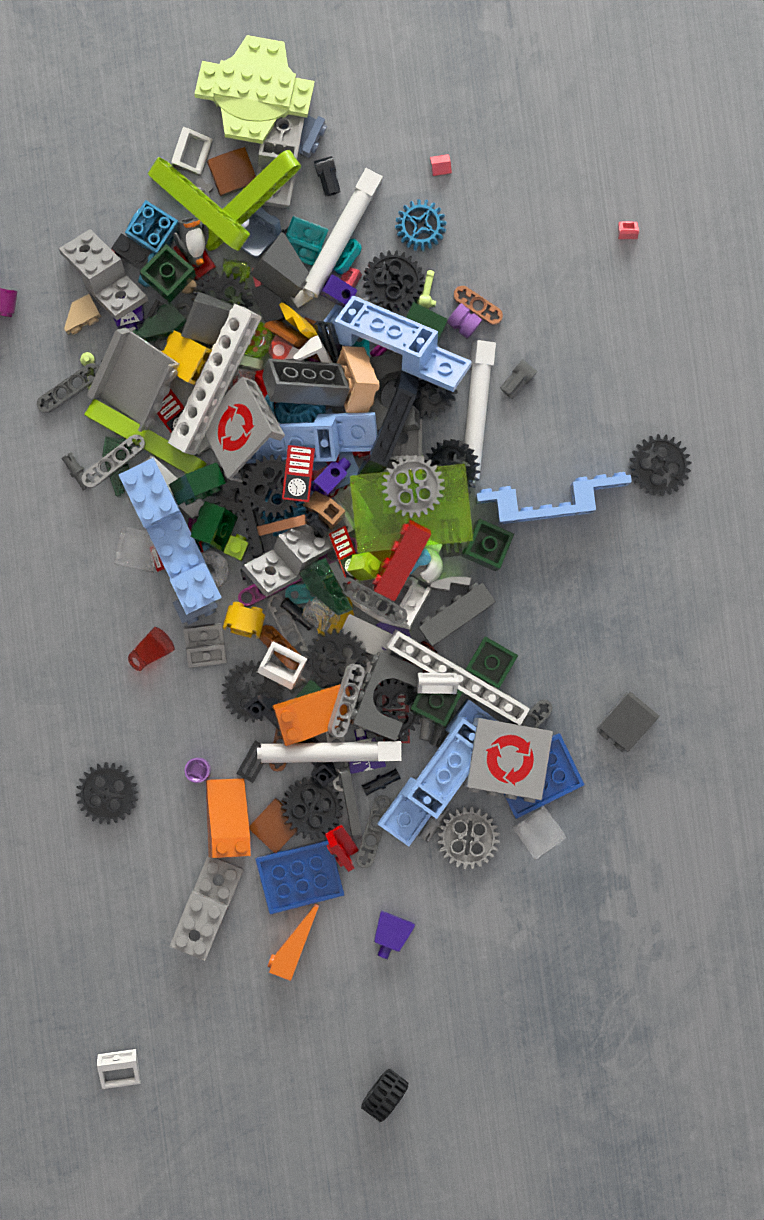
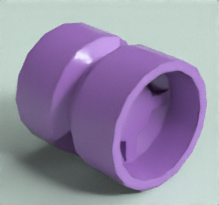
(464, 321)
(197, 770)

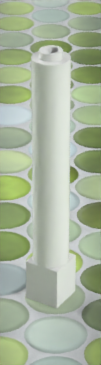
(343, 230)
(481, 360)
(330, 752)

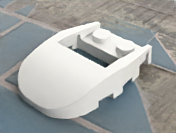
(411, 603)

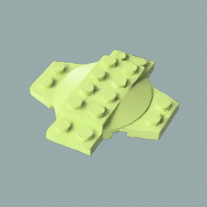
(254, 89)

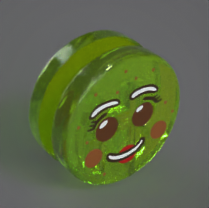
(260, 342)

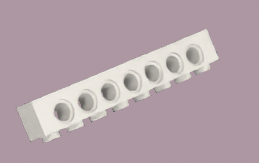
(214, 389)
(467, 682)

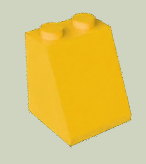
(188, 354)

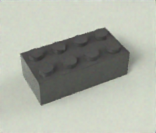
(305, 382)
(457, 614)

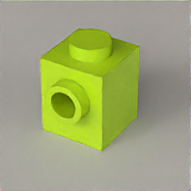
(237, 547)
(364, 566)

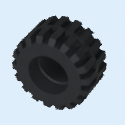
(384, 1095)

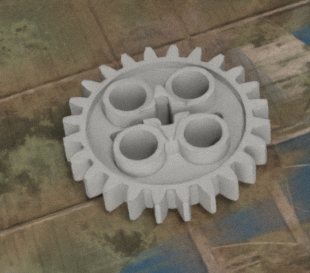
(395, 489)
(486, 839)

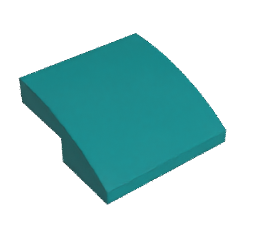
(306, 239)

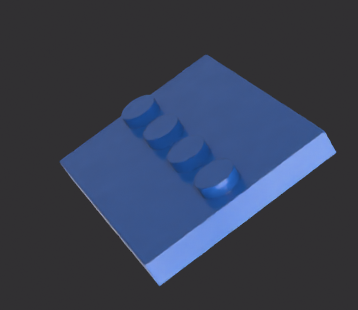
(560, 779)
(299, 877)

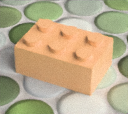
(360, 379)

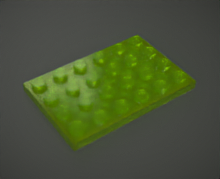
(380, 526)

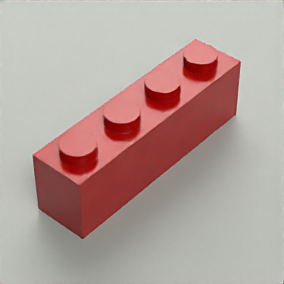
(402, 559)

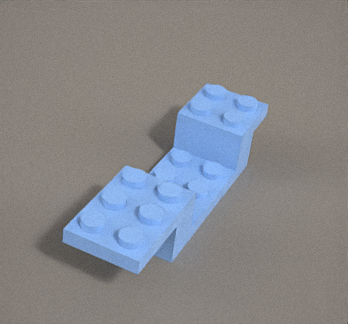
(401, 335)
(328, 435)
(582, 499)
(170, 536)
(438, 780)

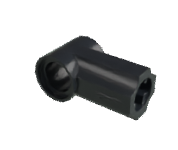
(326, 171)

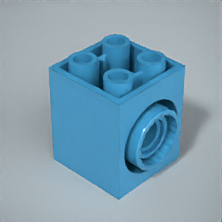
(152, 228)

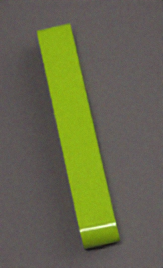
(258, 192)
(198, 204)
(154, 443)

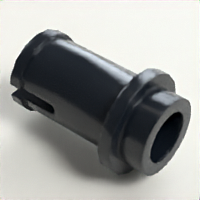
(313, 520)

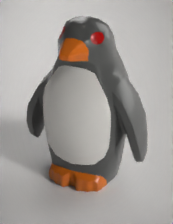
(192, 240)

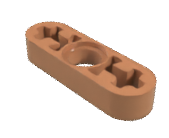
(492, 309)
(281, 525)

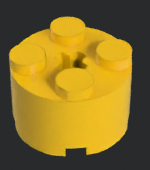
(244, 620)

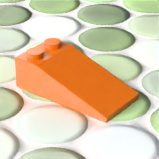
(307, 714)
(227, 818)
(288, 955)

